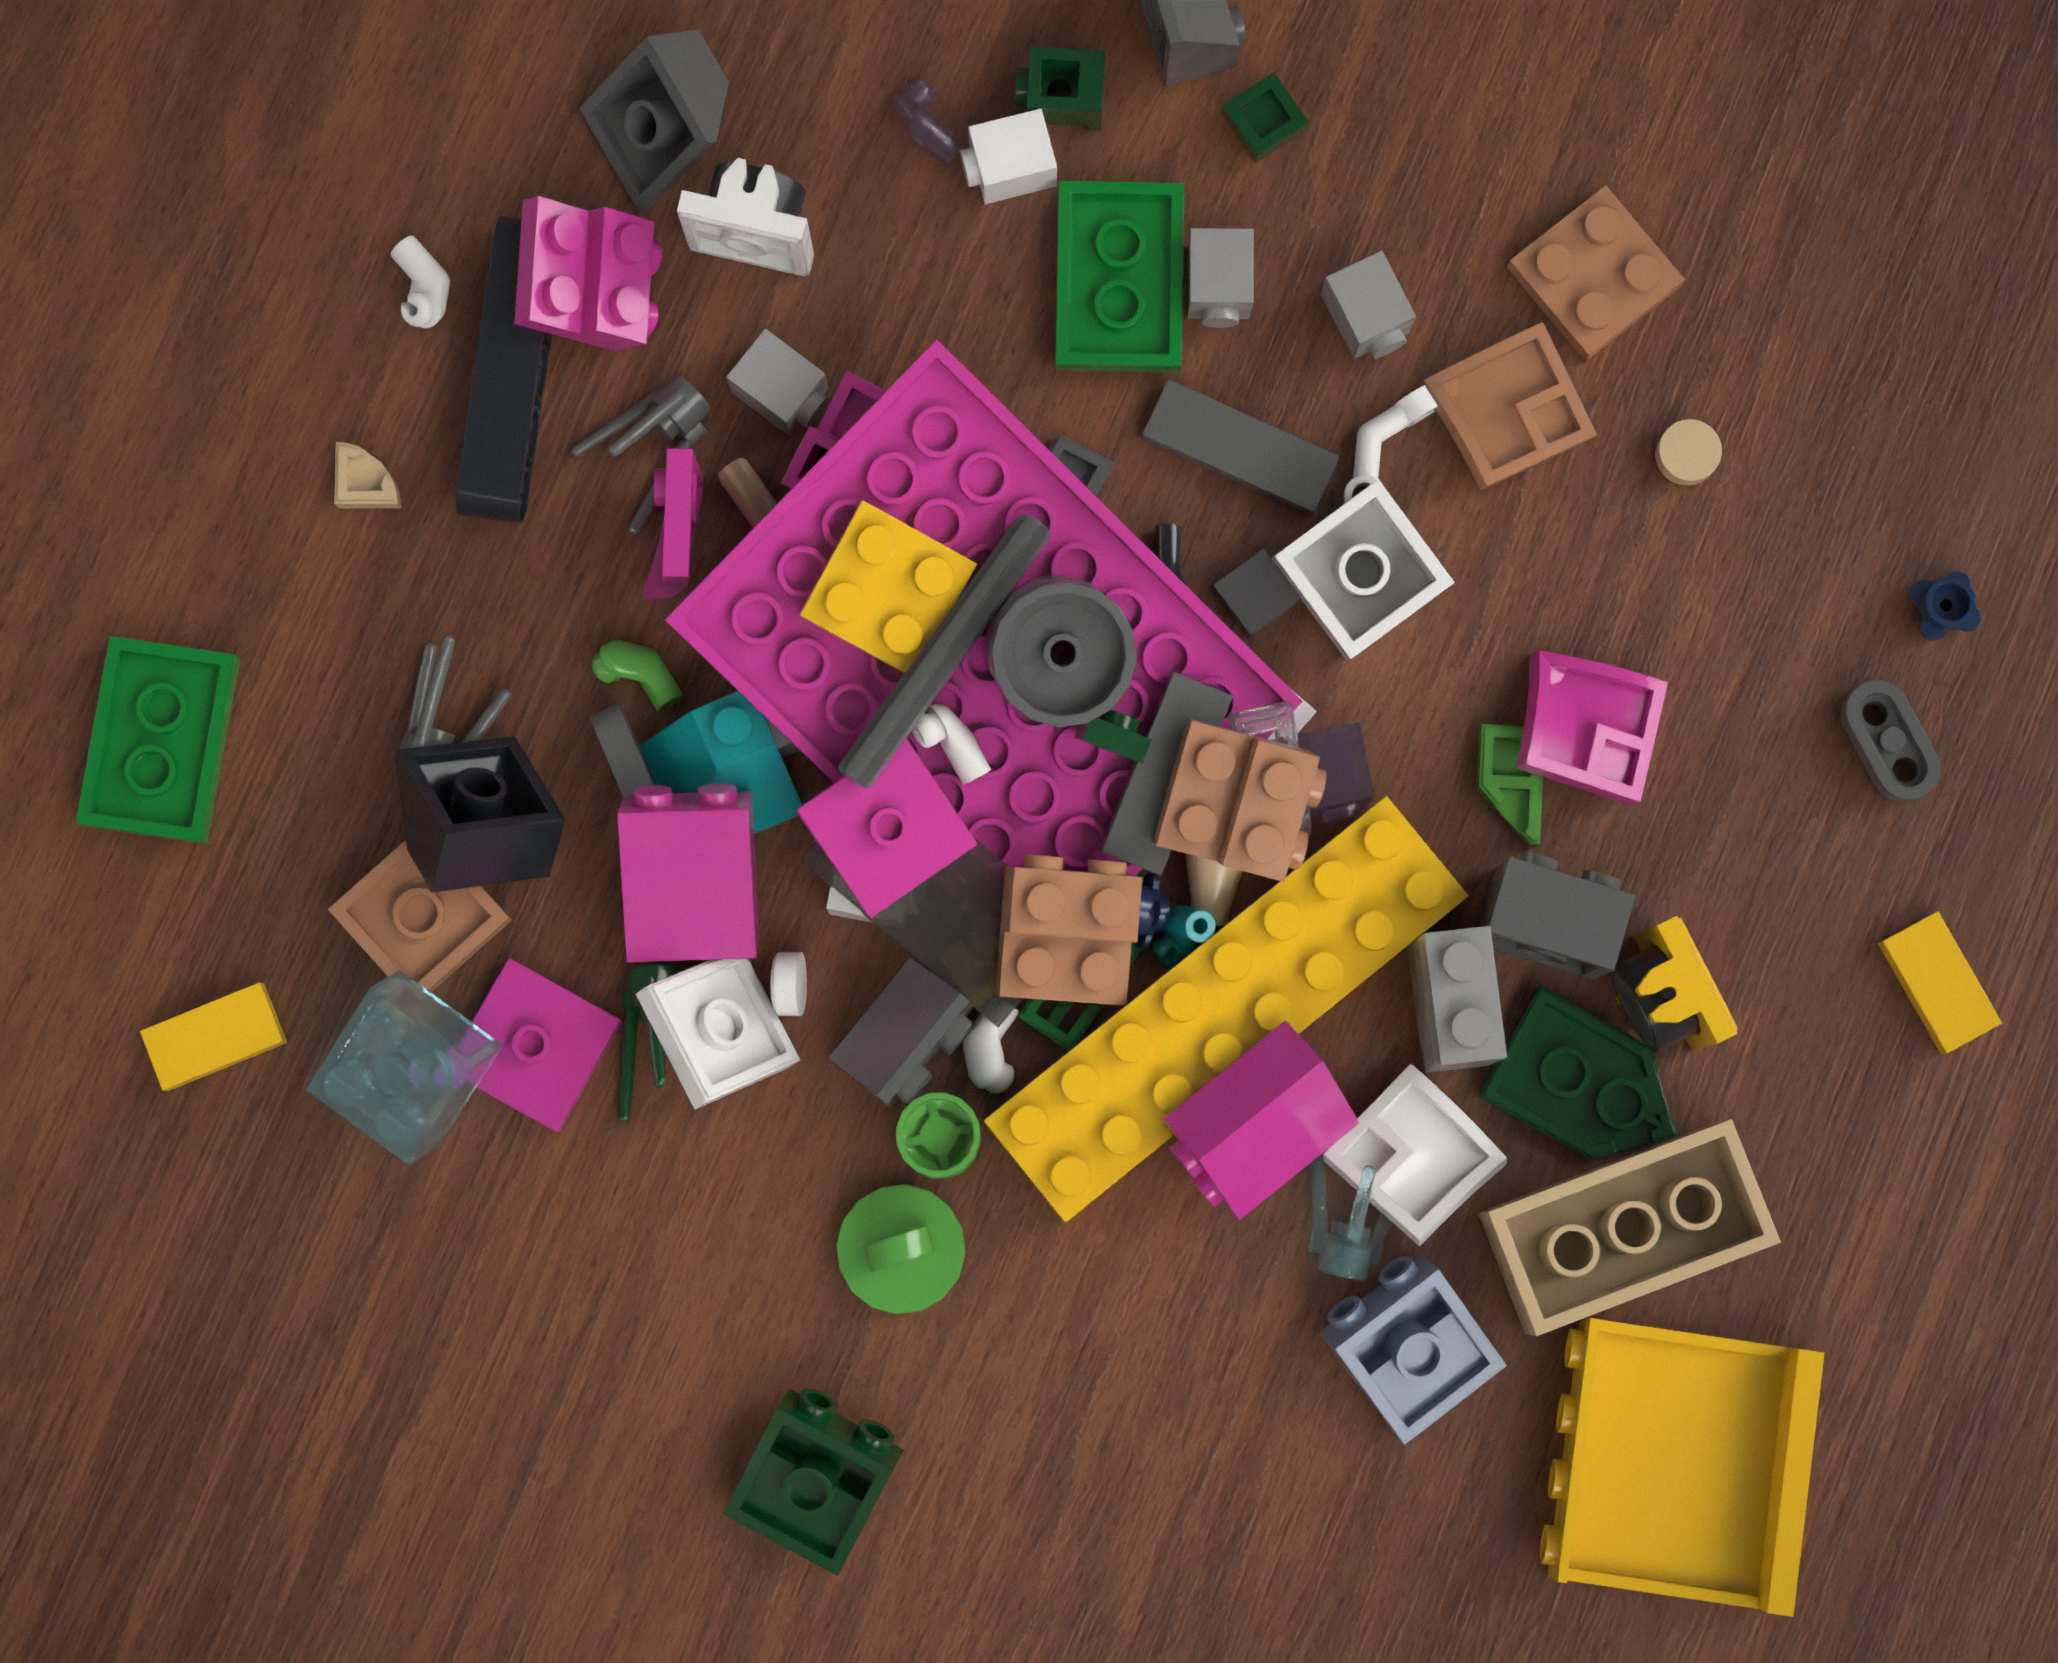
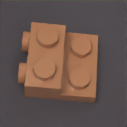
(1239, 800)
(1067, 931)

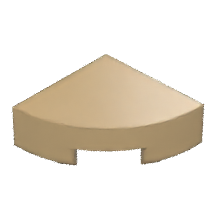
(362, 480)

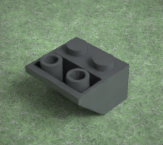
(903, 1034)

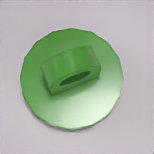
(901, 1249)

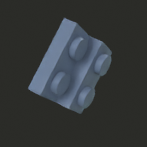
(1411, 1346)

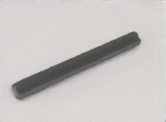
(944, 651)

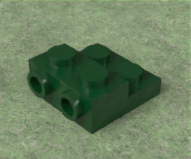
(814, 1479)

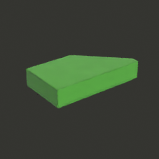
(1509, 790)

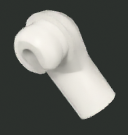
(428, 286)
(956, 739)
(985, 1055)

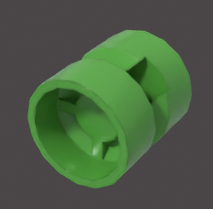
(938, 1135)

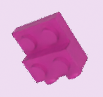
(586, 274)

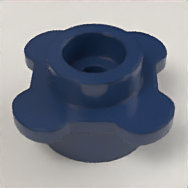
(1958, 592)
(1153, 910)

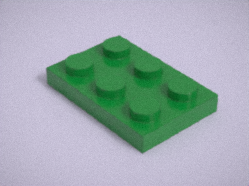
(1119, 276)
(158, 740)

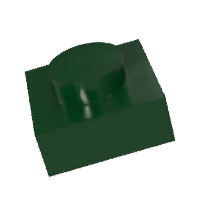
(1264, 117)
(1115, 734)

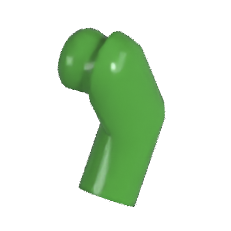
(637, 663)

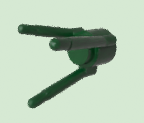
(637, 980)

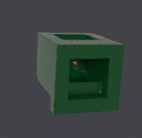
(1073, 69)

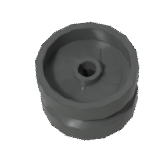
(1084, 680)

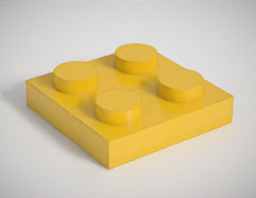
(886, 587)

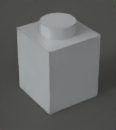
(1220, 276)
(1369, 307)
(779, 384)

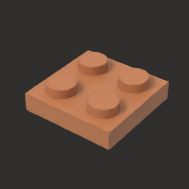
(1595, 273)
(415, 929)

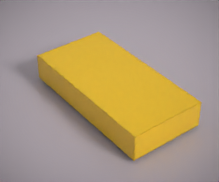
(1939, 983)
(213, 1037)

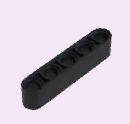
(503, 395)

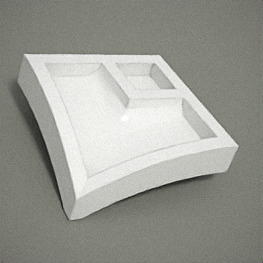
(1422, 1155)

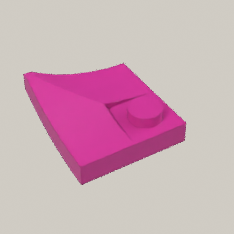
(681, 493)
(1590, 725)

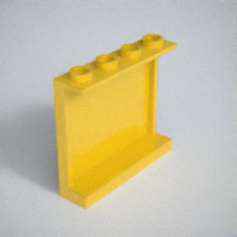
(1683, 1465)

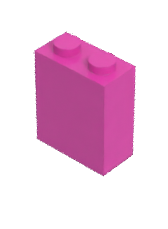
(688, 874)
(1259, 1122)

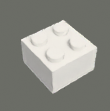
(1362, 570)

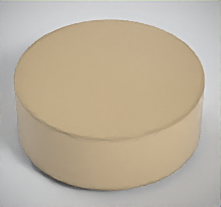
(1688, 452)

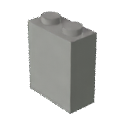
(1456, 999)

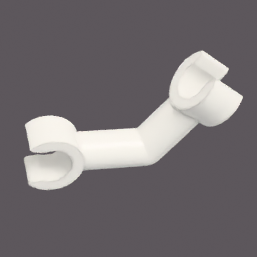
(1371, 434)

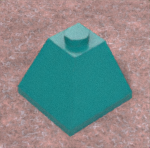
(725, 745)

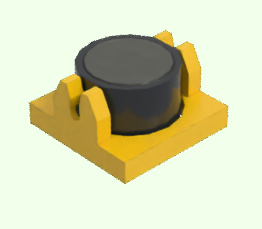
(1671, 991)

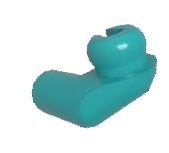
(1182, 934)

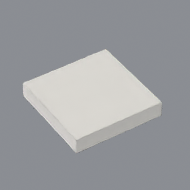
(717, 1028)

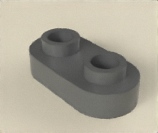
(1894, 739)

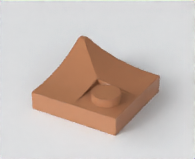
(1510, 406)

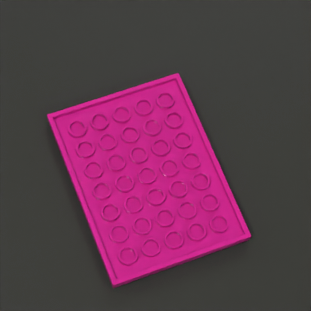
(960, 472)

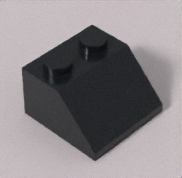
(476, 814)

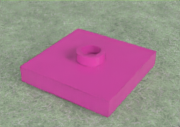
(888, 834)
(547, 1041)

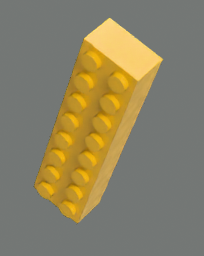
(1273, 963)

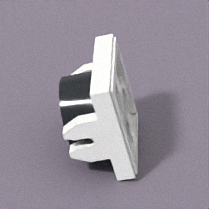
(749, 218)

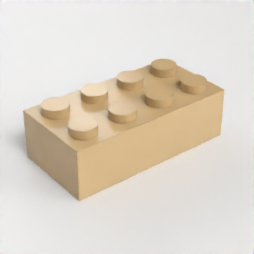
(1629, 1227)

